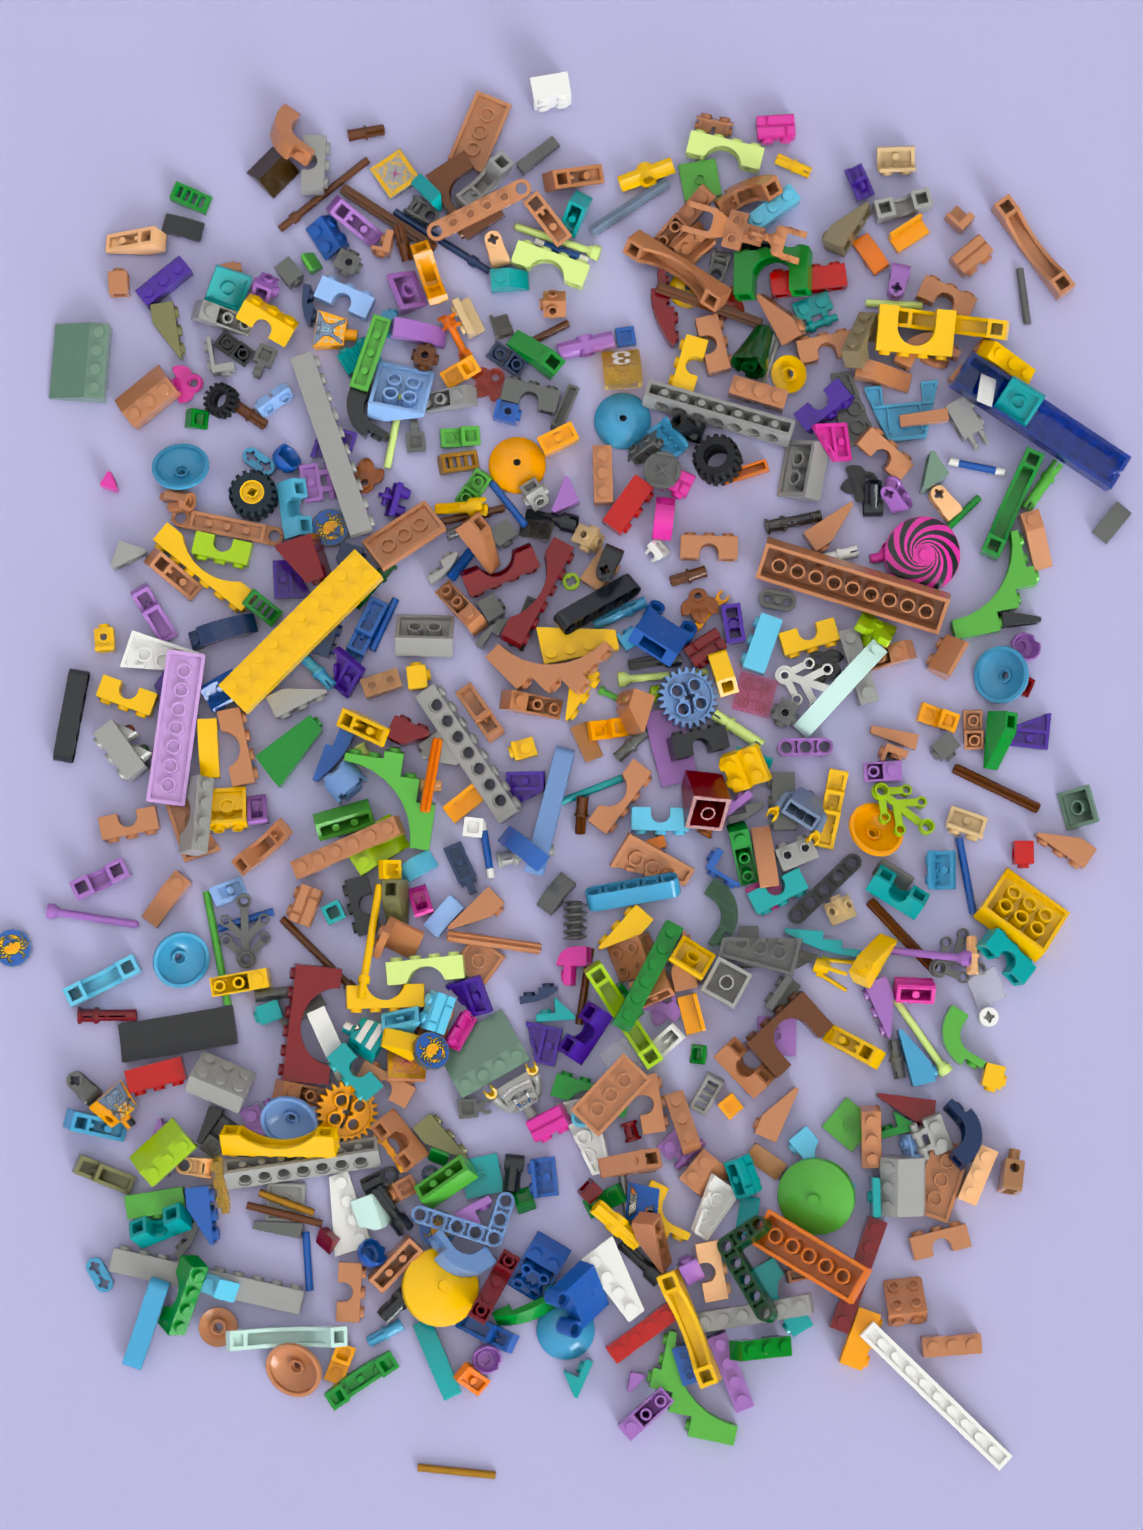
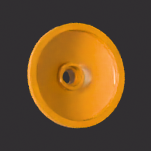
(506, 473)
(865, 822)

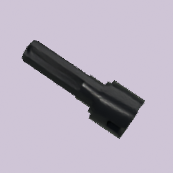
(566, 522)
(650, 661)
(397, 1218)
(649, 1269)

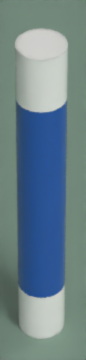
(573, 255)
(976, 466)
(487, 853)

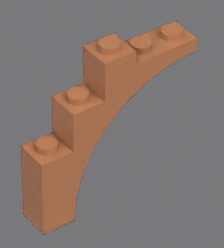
(549, 677)

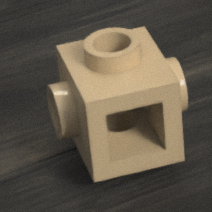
(588, 538)
(839, 909)

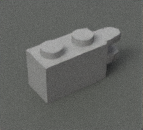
(966, 421)

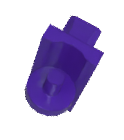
(859, 182)
(398, 491)

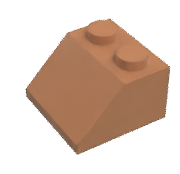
(947, 656)
(634, 709)
(699, 1170)

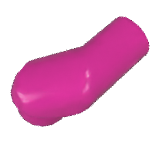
(877, 557)

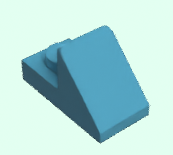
(220, 1287)

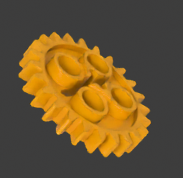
(329, 1106)

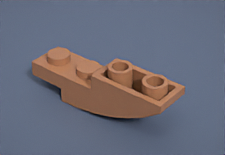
(685, 216)

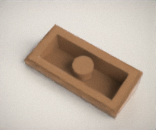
(589, 749)
(766, 1161)

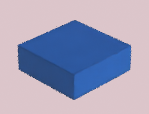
(625, 336)

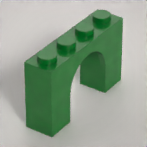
(751, 262)

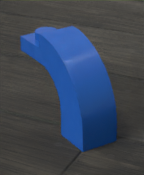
(523, 848)

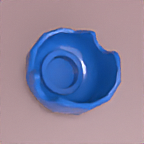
(286, 458)
(371, 1253)

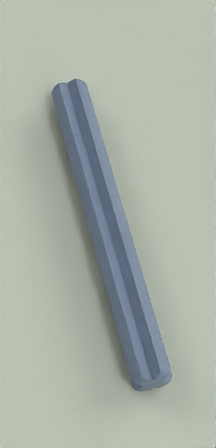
(629, 207)

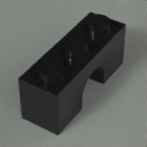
(681, 745)
(356, 889)

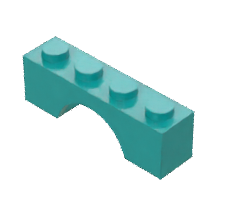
(770, 1275)

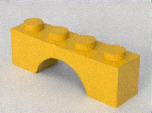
(409, 996)

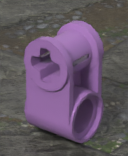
(898, 278)
(896, 495)

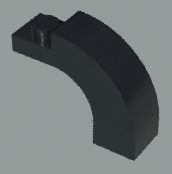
(356, 411)

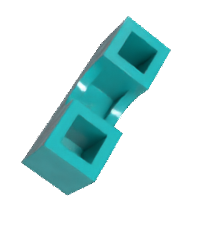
(793, 885)
(907, 902)
(1018, 966)
(364, 1086)
(148, 1232)

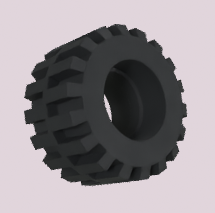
(713, 446)

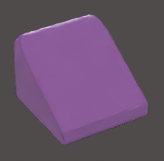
(634, 1379)

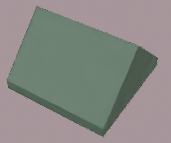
(933, 472)
(1078, 807)

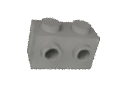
(796, 854)

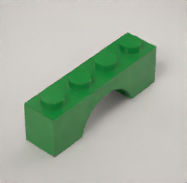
(566, 1087)
(191, 1275)

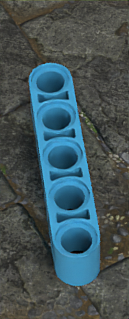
(633, 891)
(146, 1323)

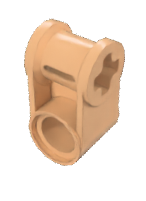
(496, 253)
(946, 504)
(196, 1167)

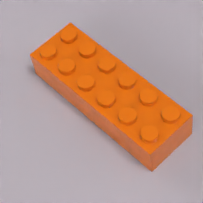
(813, 1257)

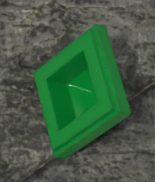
(698, 1054)

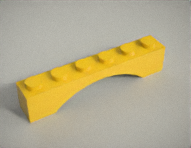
(963, 326)
(173, 543)
(241, 1141)
(693, 1334)

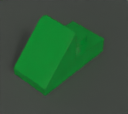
(901, 1126)

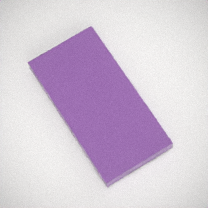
(658, 731)

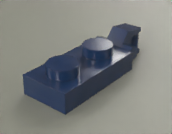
(461, 866)

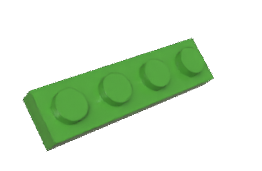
(370, 353)

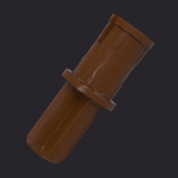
(365, 132)
(402, 242)
(250, 415)
(688, 576)
(581, 814)

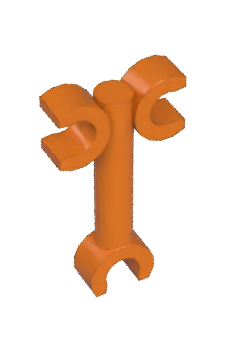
(451, 324)

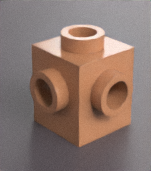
(553, 304)

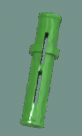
(1046, 479)

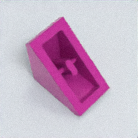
(420, 901)

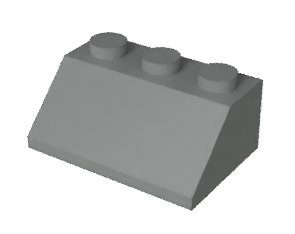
(803, 471)
(424, 635)
(902, 1186)

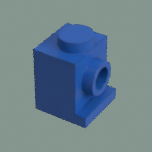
(500, 416)

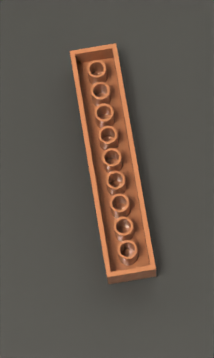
(853, 585)

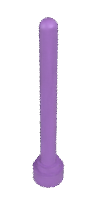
(54, 911)
(963, 958)

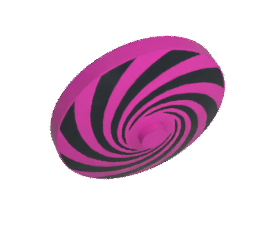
(922, 552)

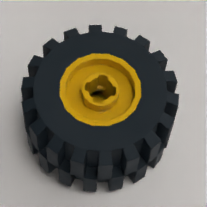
(253, 495)

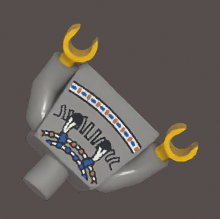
(518, 1093)

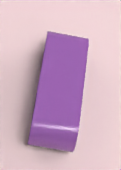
(812, 742)

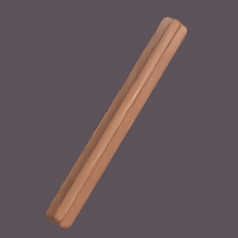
(493, 942)

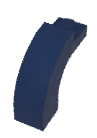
(222, 630)
(970, 1134)

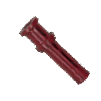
(96, 1015)

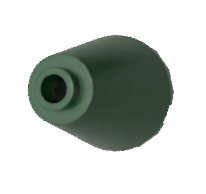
(754, 353)

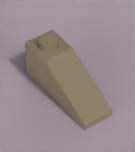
(844, 231)

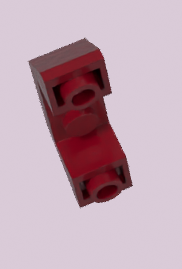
(493, 1286)

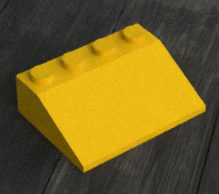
(1022, 913)

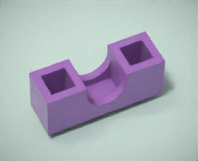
(102, 879)

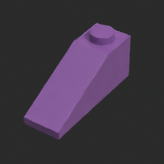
(354, 221)

